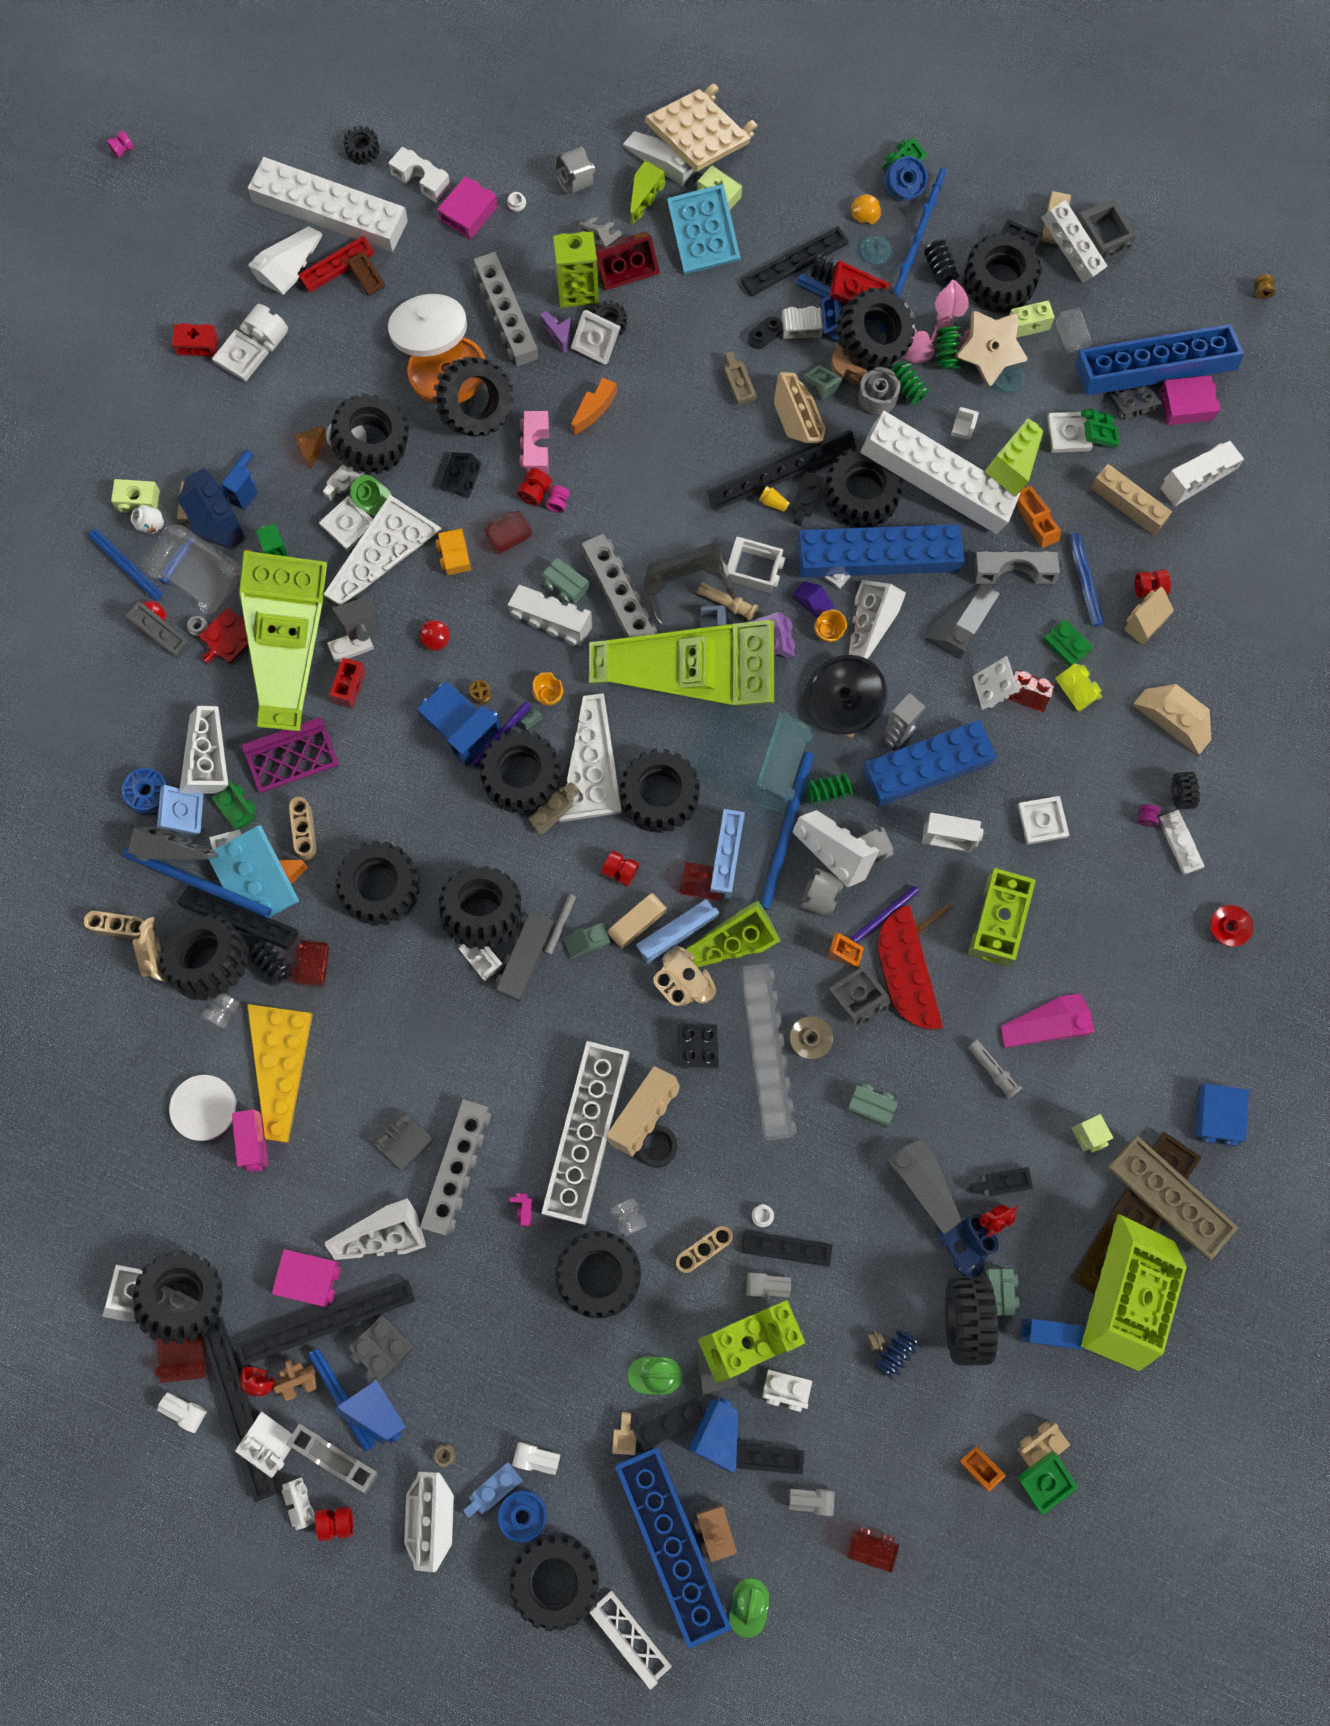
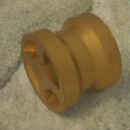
(1264, 286)
(480, 687)

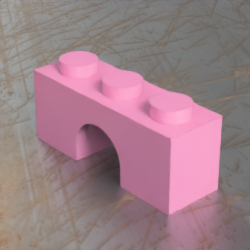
(535, 427)

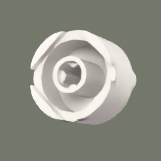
(264, 327)

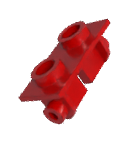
(998, 1219)

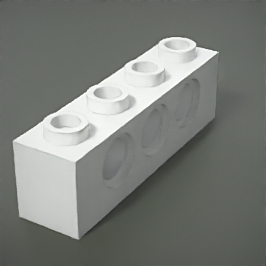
(1074, 241)

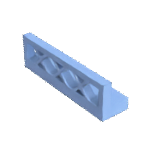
(727, 852)
(677, 931)

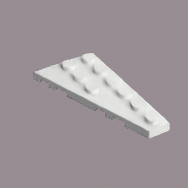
(386, 542)
(593, 764)

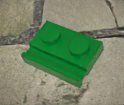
(1067, 643)

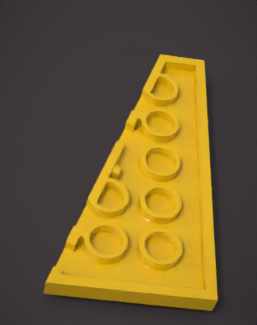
(279, 1056)

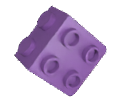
(783, 638)

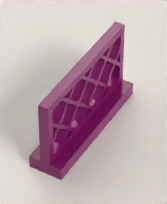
(283, 738)

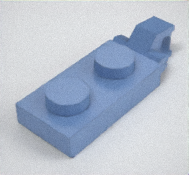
(493, 1490)

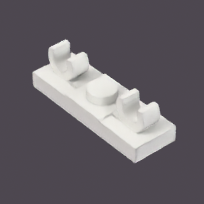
(1181, 842)

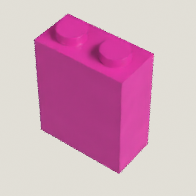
(467, 207)
(1189, 400)
(250, 1140)
(306, 1278)

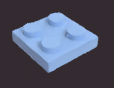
(180, 810)

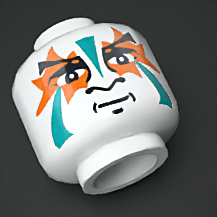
(147, 519)

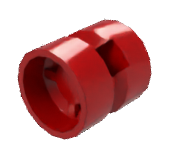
(534, 487)
(1146, 582)
(620, 868)
(334, 1523)

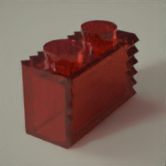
(508, 532)
(311, 964)
(872, 1549)

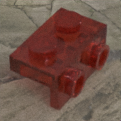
(1034, 691)
(697, 881)

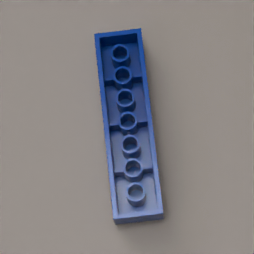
(1158, 359)
(880, 550)
(673, 1547)

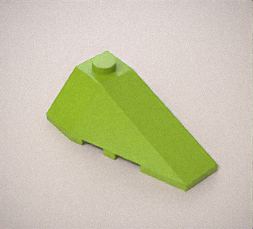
(740, 935)

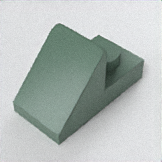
(823, 380)
(586, 940)

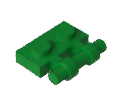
(1100, 428)

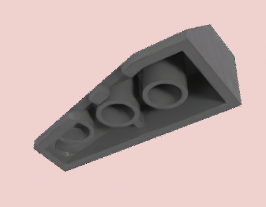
(960, 624)
(922, 1177)

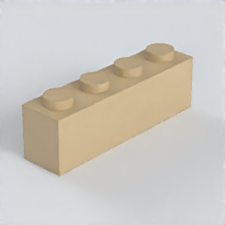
(1131, 499)
(643, 1111)

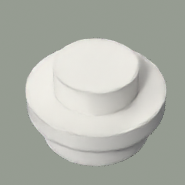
(516, 202)
(762, 1215)

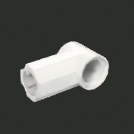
(186, 1414)
(530, 1458)

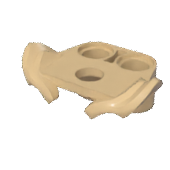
(148, 951)
(698, 989)

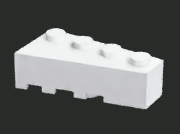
(1201, 472)
(550, 615)
(204, 753)
(841, 852)

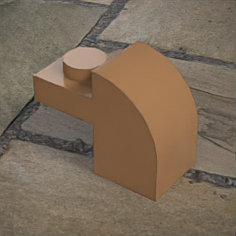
(845, 368)

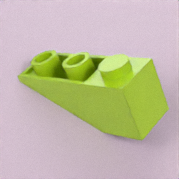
(647, 183)

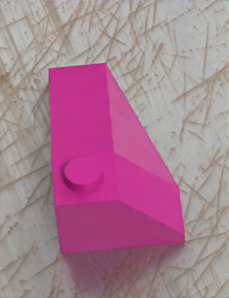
(1054, 1021)

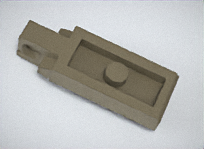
(738, 379)
(554, 808)

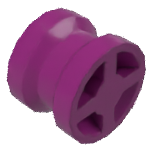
(1148, 815)

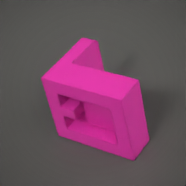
(525, 1213)

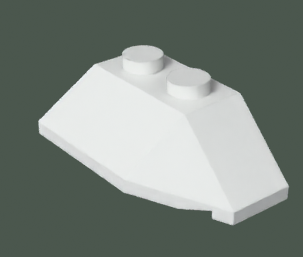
(428, 1521)

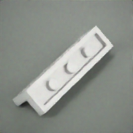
(624, 1646)

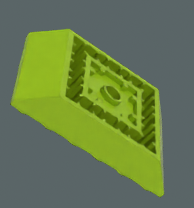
(1135, 1296)

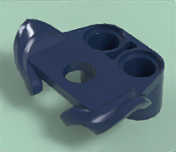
(972, 1259)

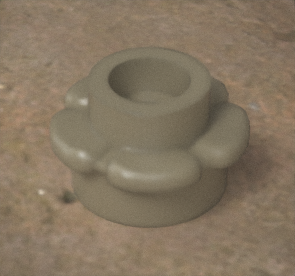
(875, 1341)
(438, 1458)

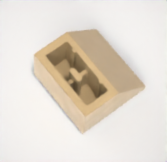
(1149, 616)

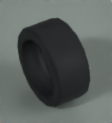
(670, 1155)

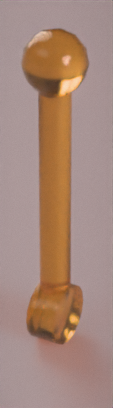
(920, 927)

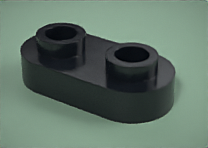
(767, 332)

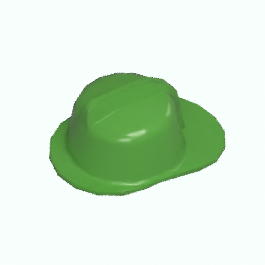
(368, 494)
(654, 1375)
(749, 1608)

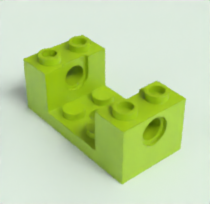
(576, 269)
(998, 938)
(769, 1332)

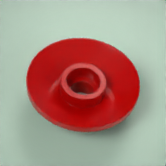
(1239, 920)

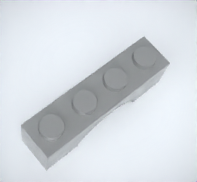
(1040, 566)
(901, 722)
(332, 1459)

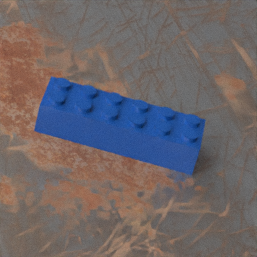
(929, 763)

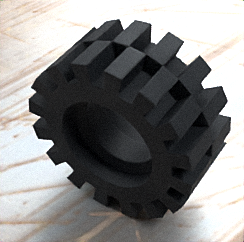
(366, 153)
(613, 310)
(1185, 790)

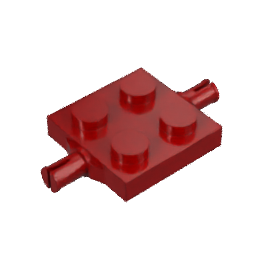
(225, 637)

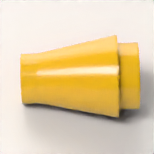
(773, 499)

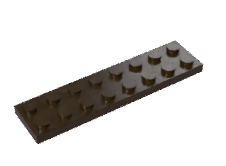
(1132, 1207)

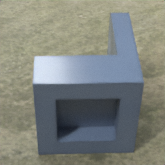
(712, 616)

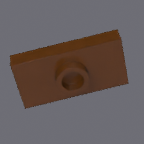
(365, 273)

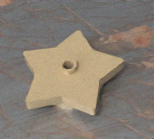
(979, 348)

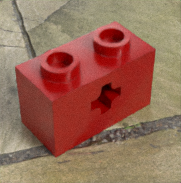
(195, 340)
(347, 683)

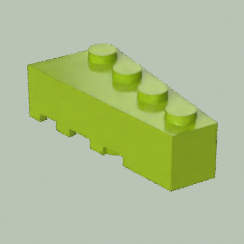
(1016, 460)

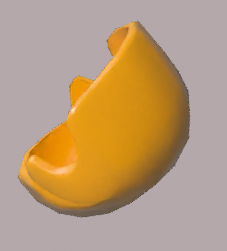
(866, 209)
(830, 626)
(547, 689)

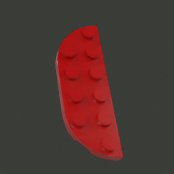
(907, 971)

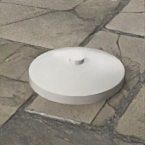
(427, 325)

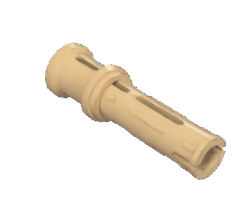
(736, 605)

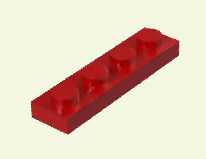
(334, 264)

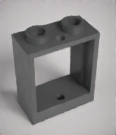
(1099, 213)

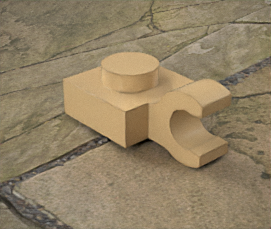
(624, 1439)

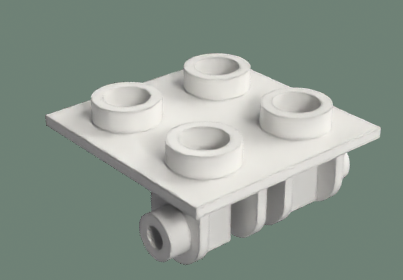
(995, 683)
(265, 1445)

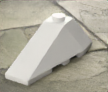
(876, 610)

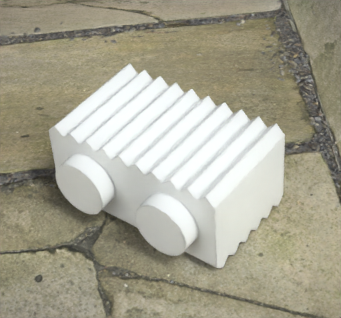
(802, 322)

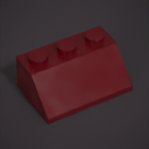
(626, 260)

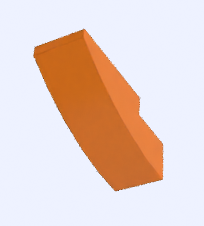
(594, 405)
(1038, 517)

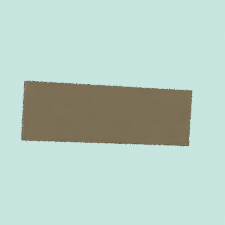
(1173, 1198)

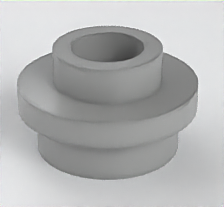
(196, 620)

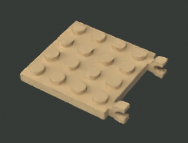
(699, 129)

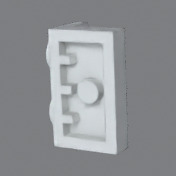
(786, 1389)

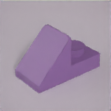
(559, 332)

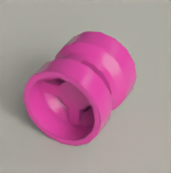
(120, 144)
(557, 499)

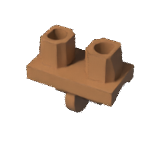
(293, 1376)

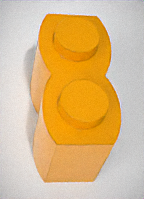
(454, 552)

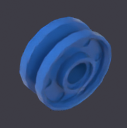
(916, 175)
(134, 786)
(517, 1530)

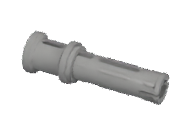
(1001, 1077)

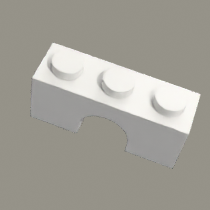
(409, 165)

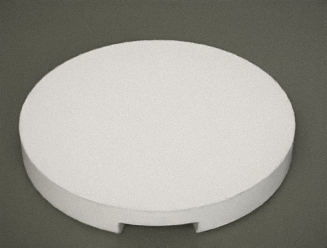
(202, 1107)

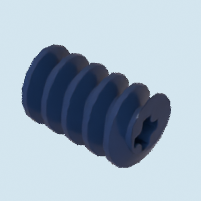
(896, 1354)

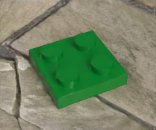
(1047, 1482)

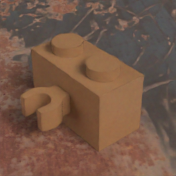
(716, 1533)

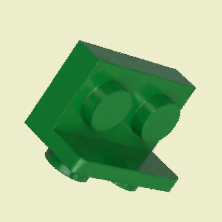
(905, 148)
(234, 806)

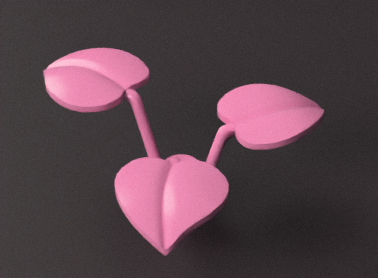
(949, 303)

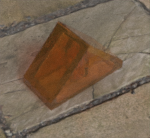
(311, 443)

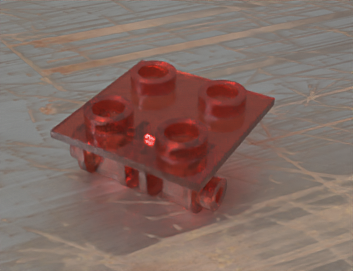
(181, 1361)

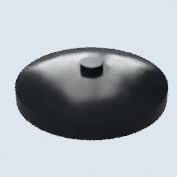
(846, 694)

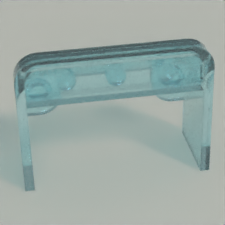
(782, 762)

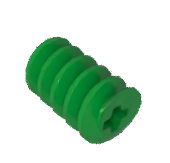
(947, 347)
(909, 385)
(828, 788)

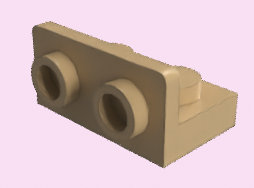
(1043, 1442)

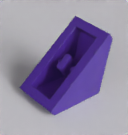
(812, 598)

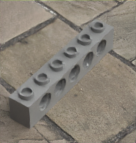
(490, 266)
(600, 547)
(467, 1112)

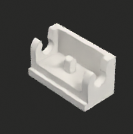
(482, 960)

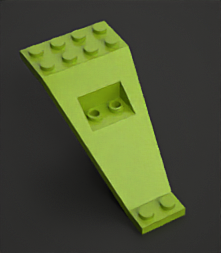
(288, 596)
(730, 663)

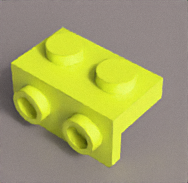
(1078, 686)

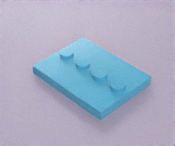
(704, 229)
(253, 870)

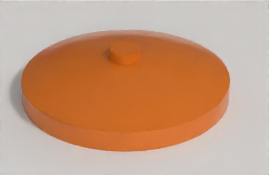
(425, 370)

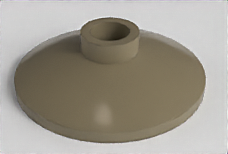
(819, 1030)

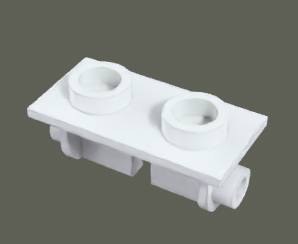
(302, 1513)

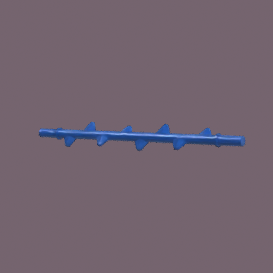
(910, 258)

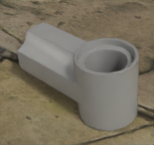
(762, 1285)
(817, 1501)

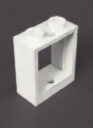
(759, 549)
(951, 832)

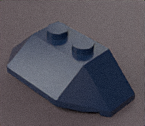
(209, 510)

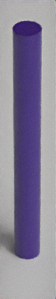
(505, 729)
(885, 914)

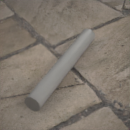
(560, 924)

